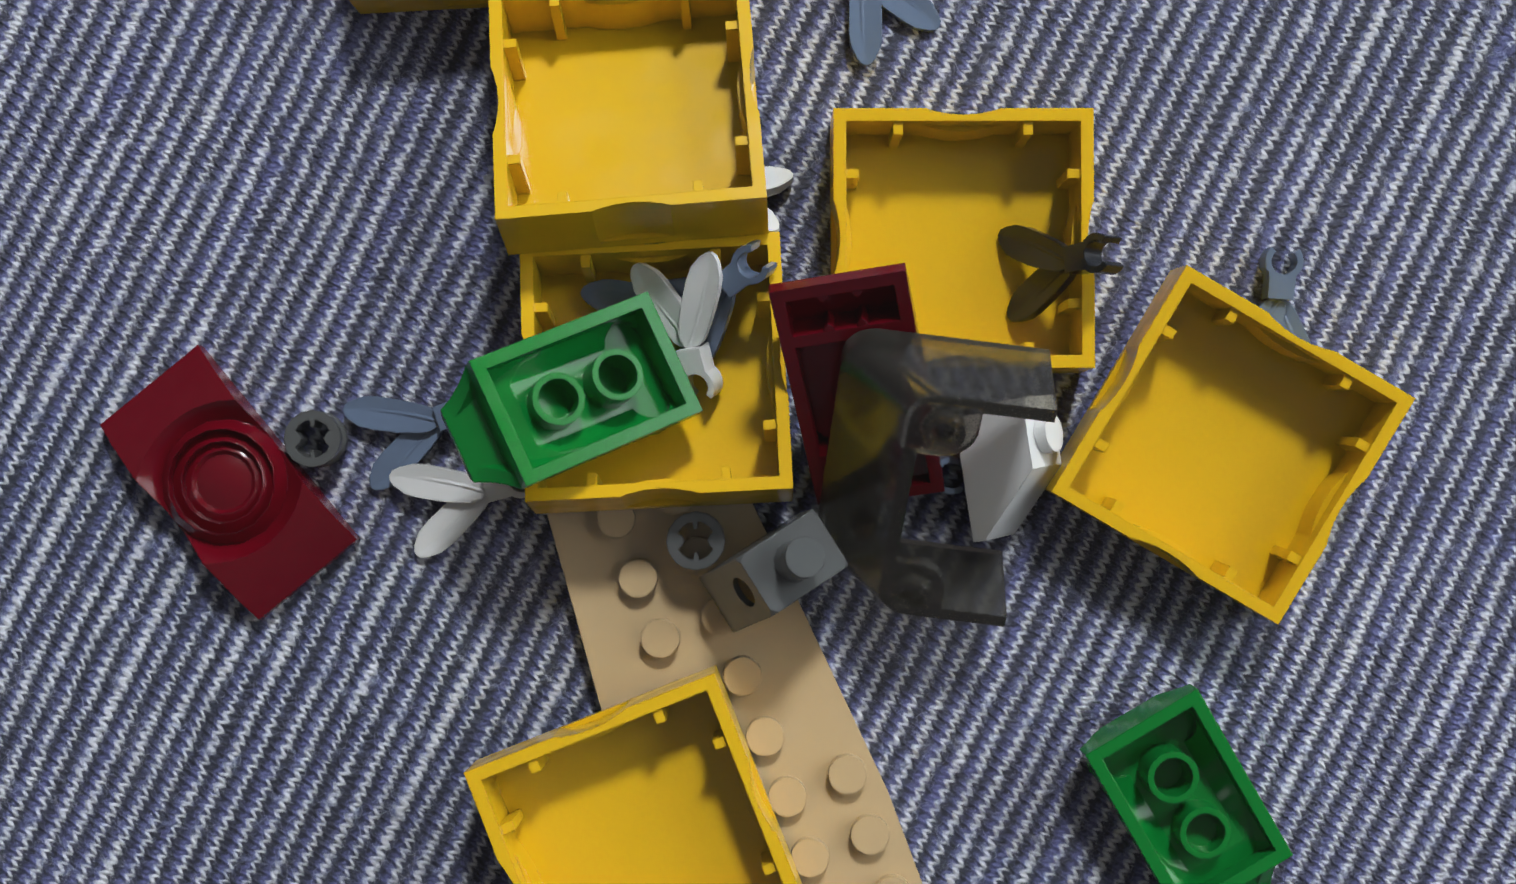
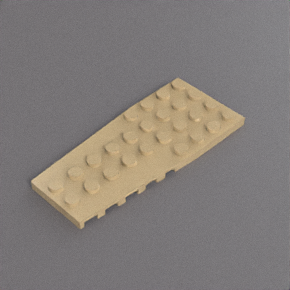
(656, 623)

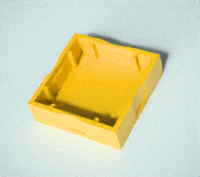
(624, 123)
(939, 192)
(1227, 442)
(726, 452)
(635, 797)

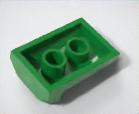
(568, 396)
(1184, 794)

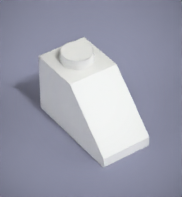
(1008, 472)

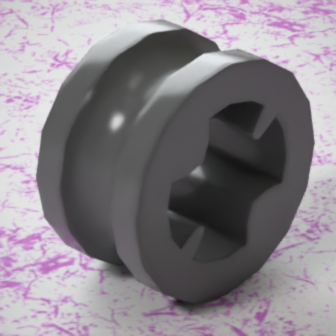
(296, 439)
(676, 540)

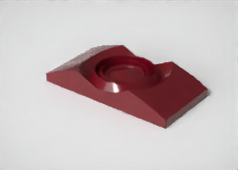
(814, 323)
(228, 483)

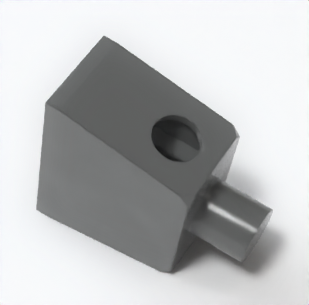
(776, 569)

